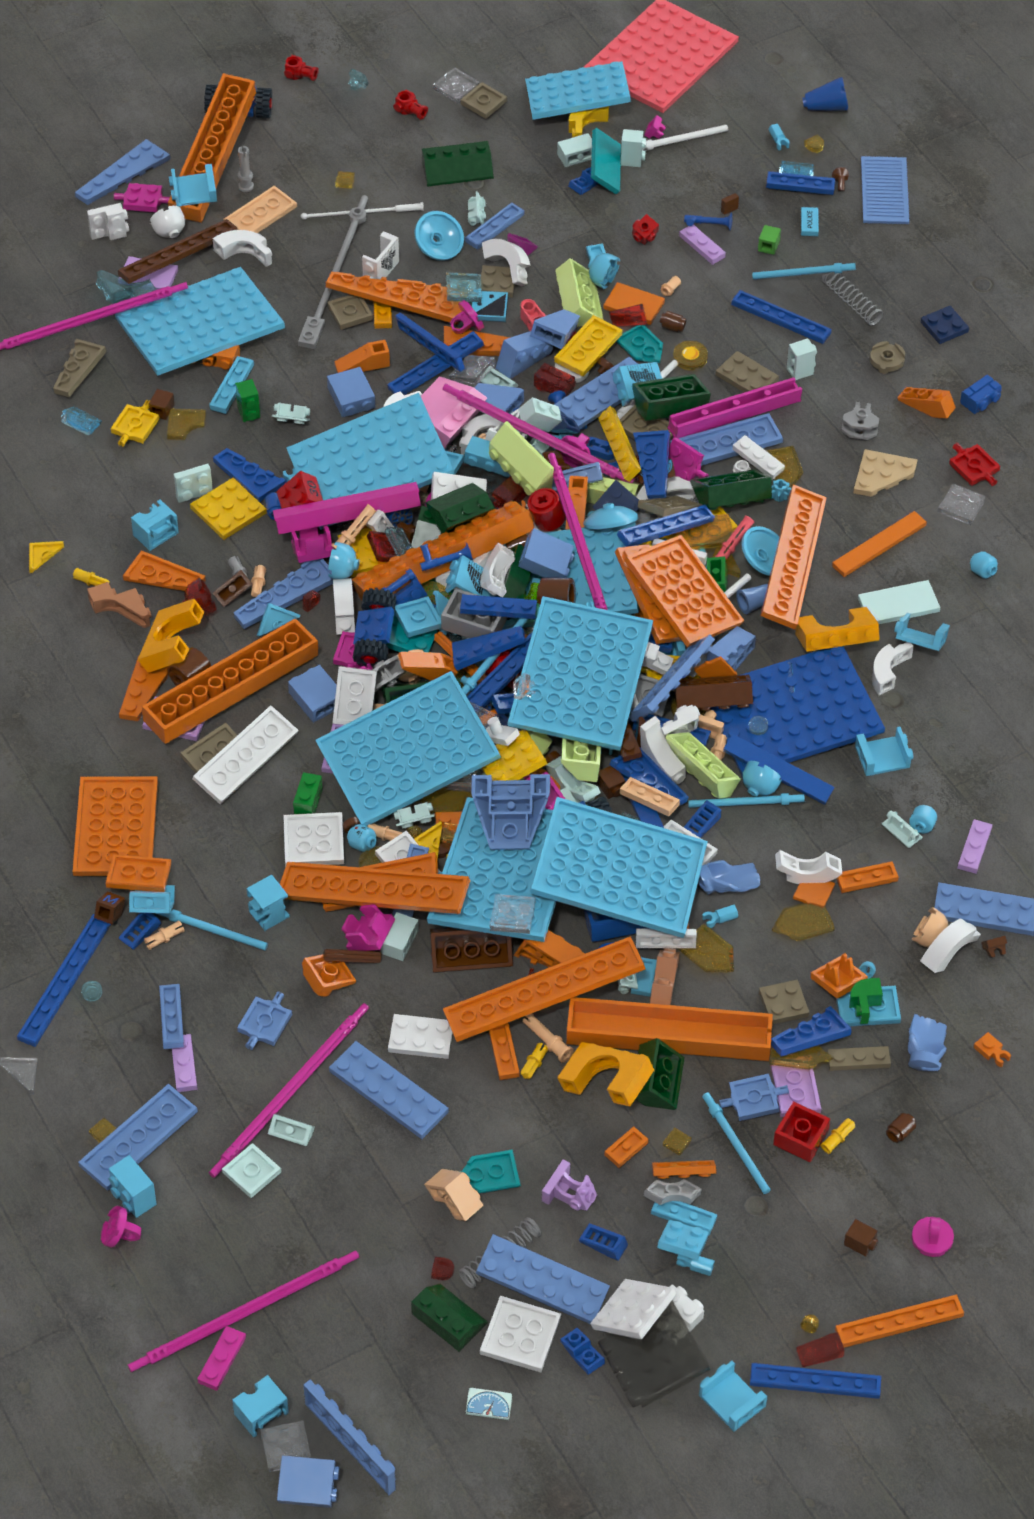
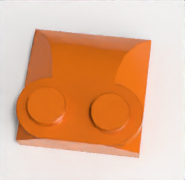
(326, 975)

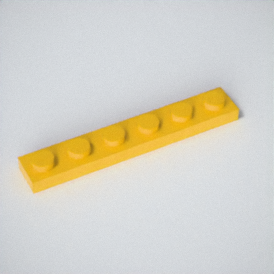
(619, 443)

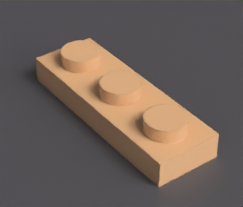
(649, 796)

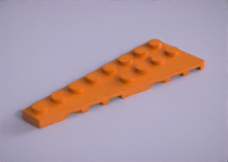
(403, 294)

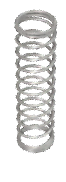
(876, 320)
(536, 1233)

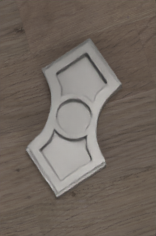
(665, 1192)

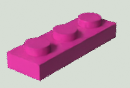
(221, 1358)

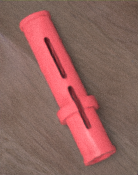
(746, 523)

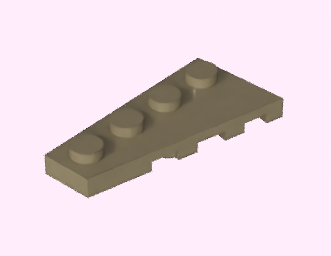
(81, 362)

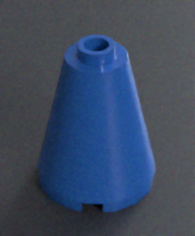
(827, 97)

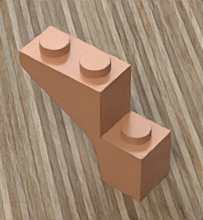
(126, 603)
(664, 976)

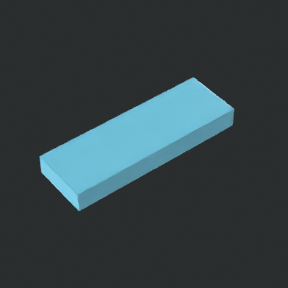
(685, 1214)

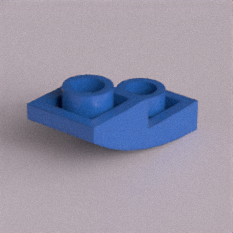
(583, 183)
(581, 1351)

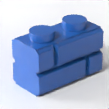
(981, 394)

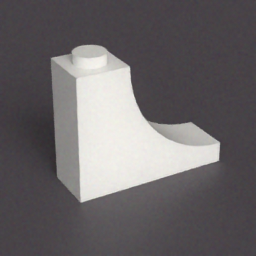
(657, 748)

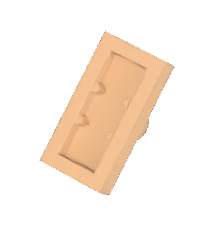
(709, 723)

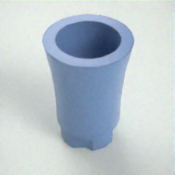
(751, 598)

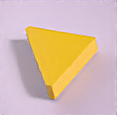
(42, 552)
(431, 838)

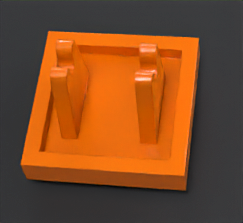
(838, 976)

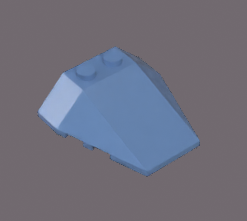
(510, 809)

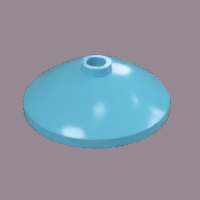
(446, 232)
(610, 517)
(759, 548)

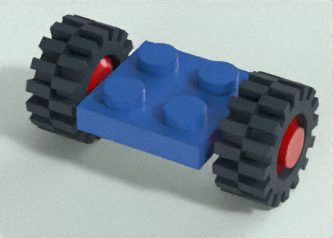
(261, 102)
(374, 627)

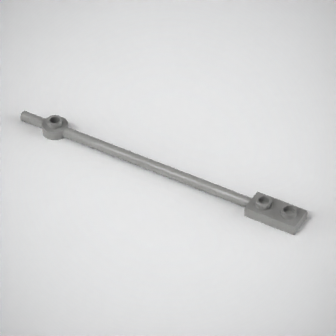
(314, 325)

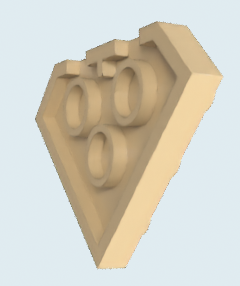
(882, 471)

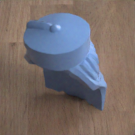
(723, 877)
(926, 1043)

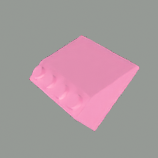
(447, 411)

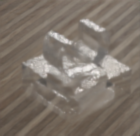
(522, 687)

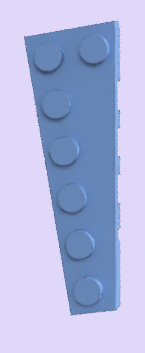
(122, 171)
(311, 576)

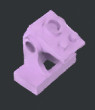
(562, 1182)

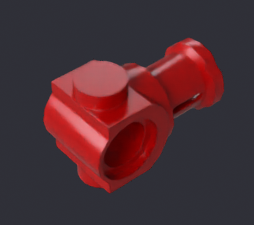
(296, 69)
(407, 104)

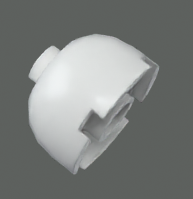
(168, 222)

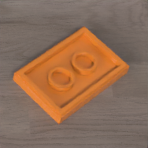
(627, 296)
(138, 873)

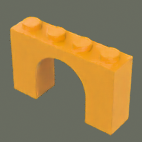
(861, 629)
(159, 647)
(591, 1059)

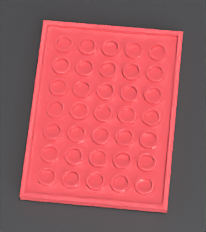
(665, 52)

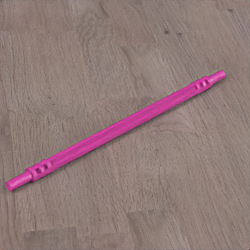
(91, 316)
(534, 432)
(577, 534)
(288, 1090)
(197, 1334)

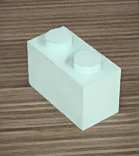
(632, 148)
(575, 150)
(801, 359)
(540, 414)
(400, 937)

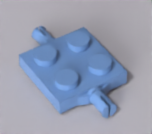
(264, 1021)
(754, 1097)

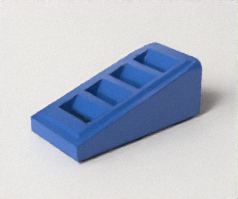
(707, 810)
(135, 924)
(614, 1249)

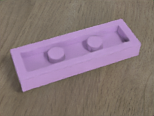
(702, 244)
(974, 846)
(184, 1066)

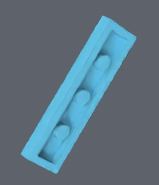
(227, 391)

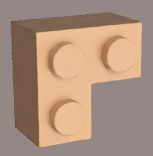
(456, 1192)

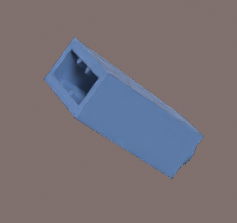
(555, 328)
(502, 397)

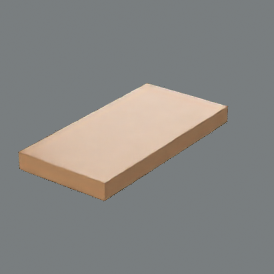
(262, 210)

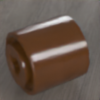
(557, 588)
(192, 665)

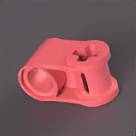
(530, 312)

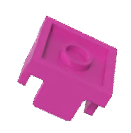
(311, 544)
(369, 931)

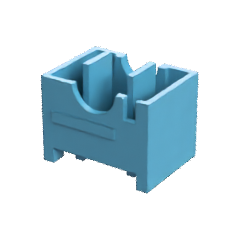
(155, 526)
(267, 902)
(261, 1407)

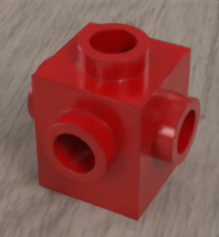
(645, 229)

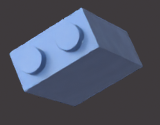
(351, 392)
(546, 555)
(314, 692)
(307, 1481)

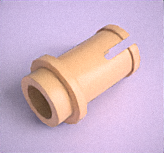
(668, 288)

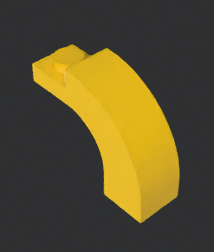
(580, 119)

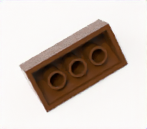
(714, 692)
(468, 949)

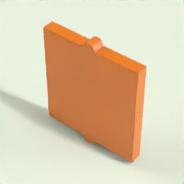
(715, 668)
(814, 892)

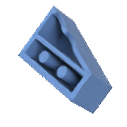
(521, 353)
(733, 647)

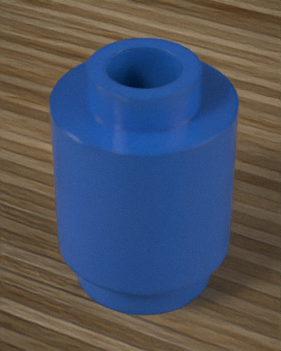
(272, 503)

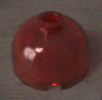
(199, 591)

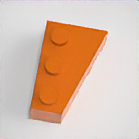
(550, 952)

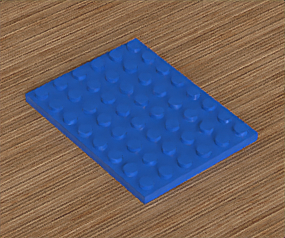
(819, 716)

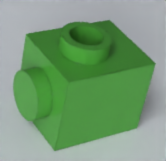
(769, 239)

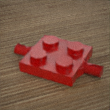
(974, 464)

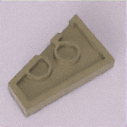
(208, 747)

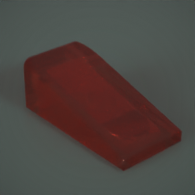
(629, 316)
(821, 1350)

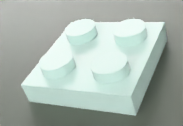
(193, 483)
(251, 1170)

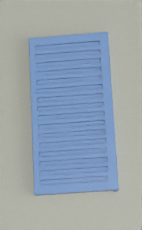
(884, 190)

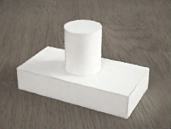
(379, 522)
(501, 734)

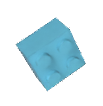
(132, 1186)

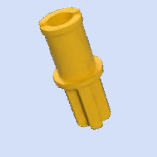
(87, 577)
(534, 1061)
(838, 1135)

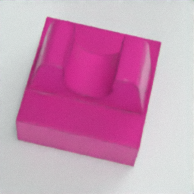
(655, 128)

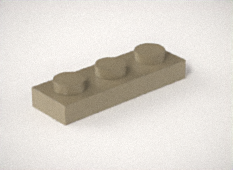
(859, 1058)

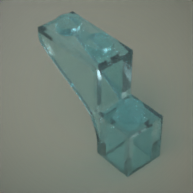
(118, 290)

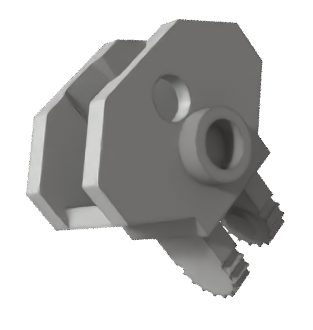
(860, 421)
(388, 672)

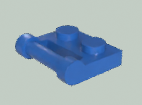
(410, 592)

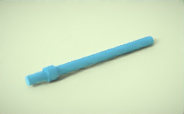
(837, 268)
(471, 682)
(784, 799)
(175, 915)
(716, 1112)

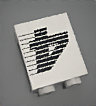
(386, 260)

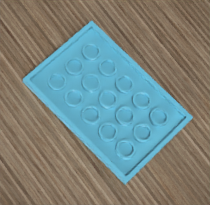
(577, 90)

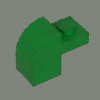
(865, 994)

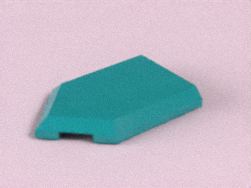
(641, 344)
(492, 1171)

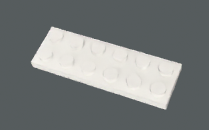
(245, 754)

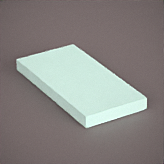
(894, 602)

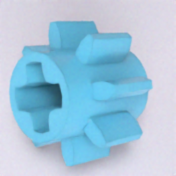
(780, 490)

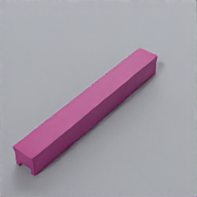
(734, 408)
(346, 507)

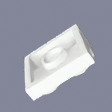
(108, 222)
(684, 721)
(690, 1311)

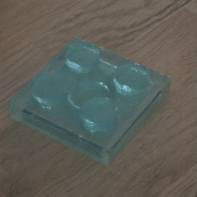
(463, 287)

